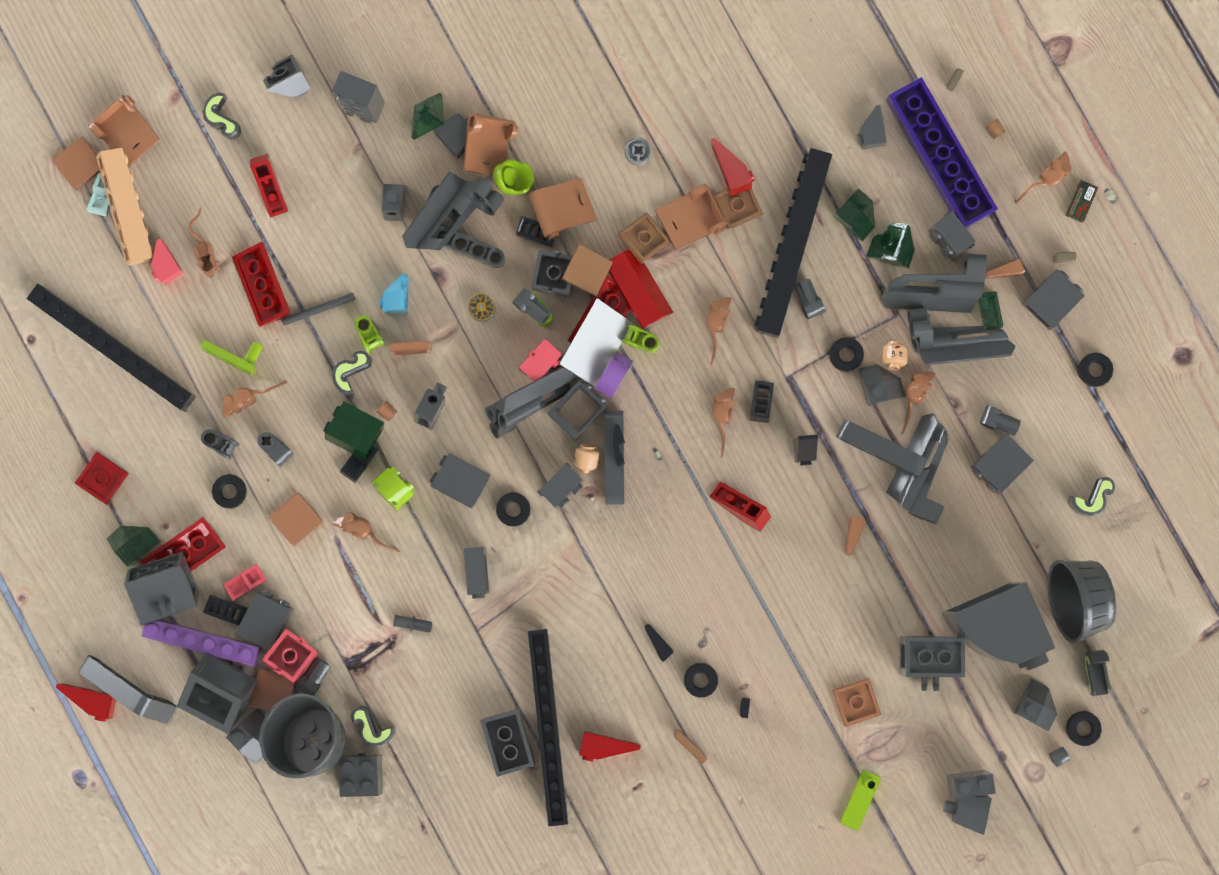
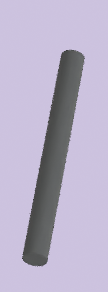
(318, 309)

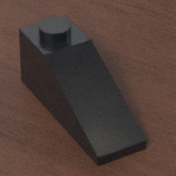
(805, 449)

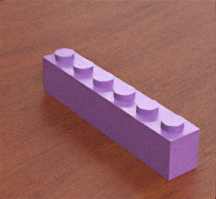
(202, 642)

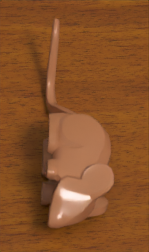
(1053, 173)
(203, 252)
(717, 319)
(916, 391)
(242, 399)
(722, 411)
(358, 527)

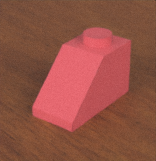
(164, 264)

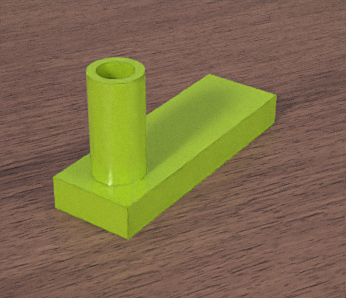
(245, 365)
(860, 800)

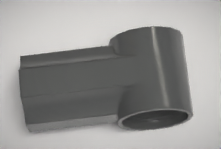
(811, 303)
(529, 304)
(995, 419)
(311, 680)

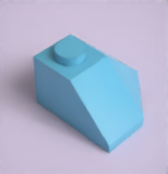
(396, 297)

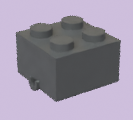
(951, 236)
(549, 272)
(561, 486)
(360, 775)

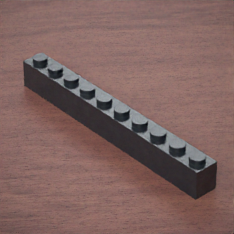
(794, 242)
(111, 347)
(548, 727)

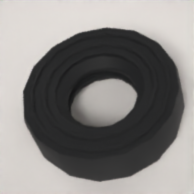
(840, 364)
(1084, 373)
(240, 494)
(501, 509)
(689, 680)
(1071, 728)

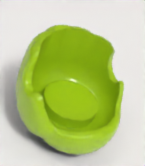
(513, 177)

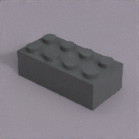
(358, 97)

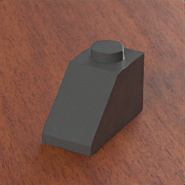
(872, 131)

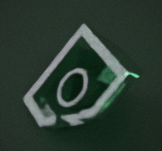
(427, 116)
(857, 215)
(893, 246)
(132, 543)

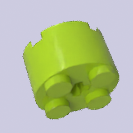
(393, 488)

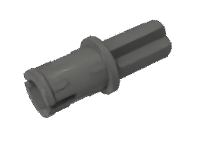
(412, 623)

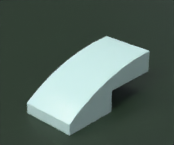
(99, 201)

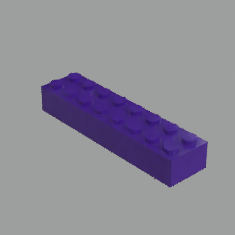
(941, 153)

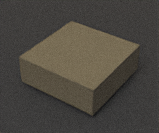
(954, 79)
(1061, 257)

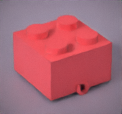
(544, 357)
(290, 657)

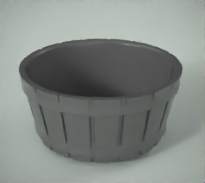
(1081, 598)
(287, 733)

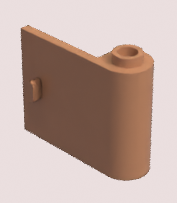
(124, 128)
(487, 142)
(562, 207)
(693, 216)

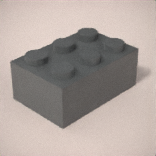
(507, 742)

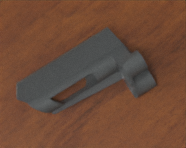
(454, 200)
(954, 292)
(943, 347)
(527, 401)
(913, 490)

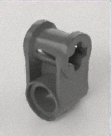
(220, 444)
(277, 450)

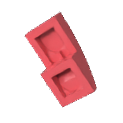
(244, 582)

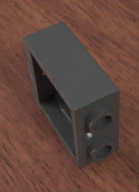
(586, 388)
(476, 572)

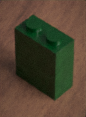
(353, 430)

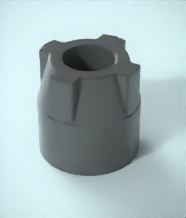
(1059, 756)

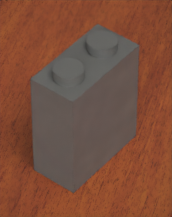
(1054, 299)
(1001, 464)
(459, 480)
(264, 620)
(971, 784)

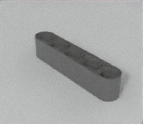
(881, 448)
(613, 474)

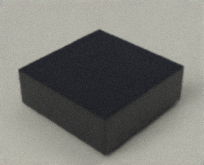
(744, 707)

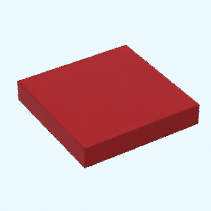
(101, 478)

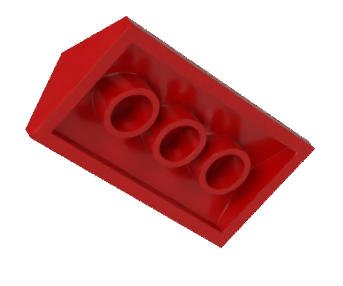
(261, 284)
(639, 289)
(610, 296)
(197, 542)

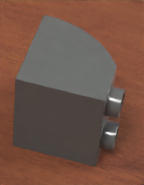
(1003, 626)

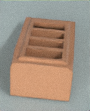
(1008, 269)
(855, 529)

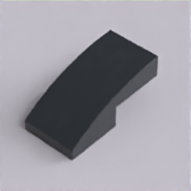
(618, 440)
(356, 466)

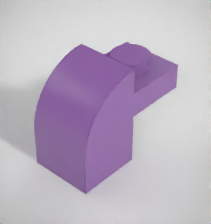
(614, 374)

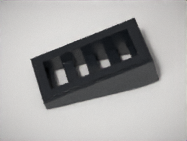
(520, 233)
(758, 417)
(207, 610)
(661, 647)

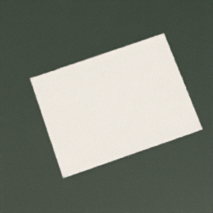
(596, 342)

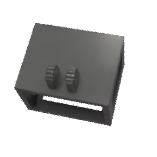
(161, 588)
(932, 658)
(217, 692)

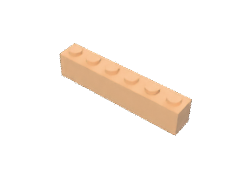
(124, 206)

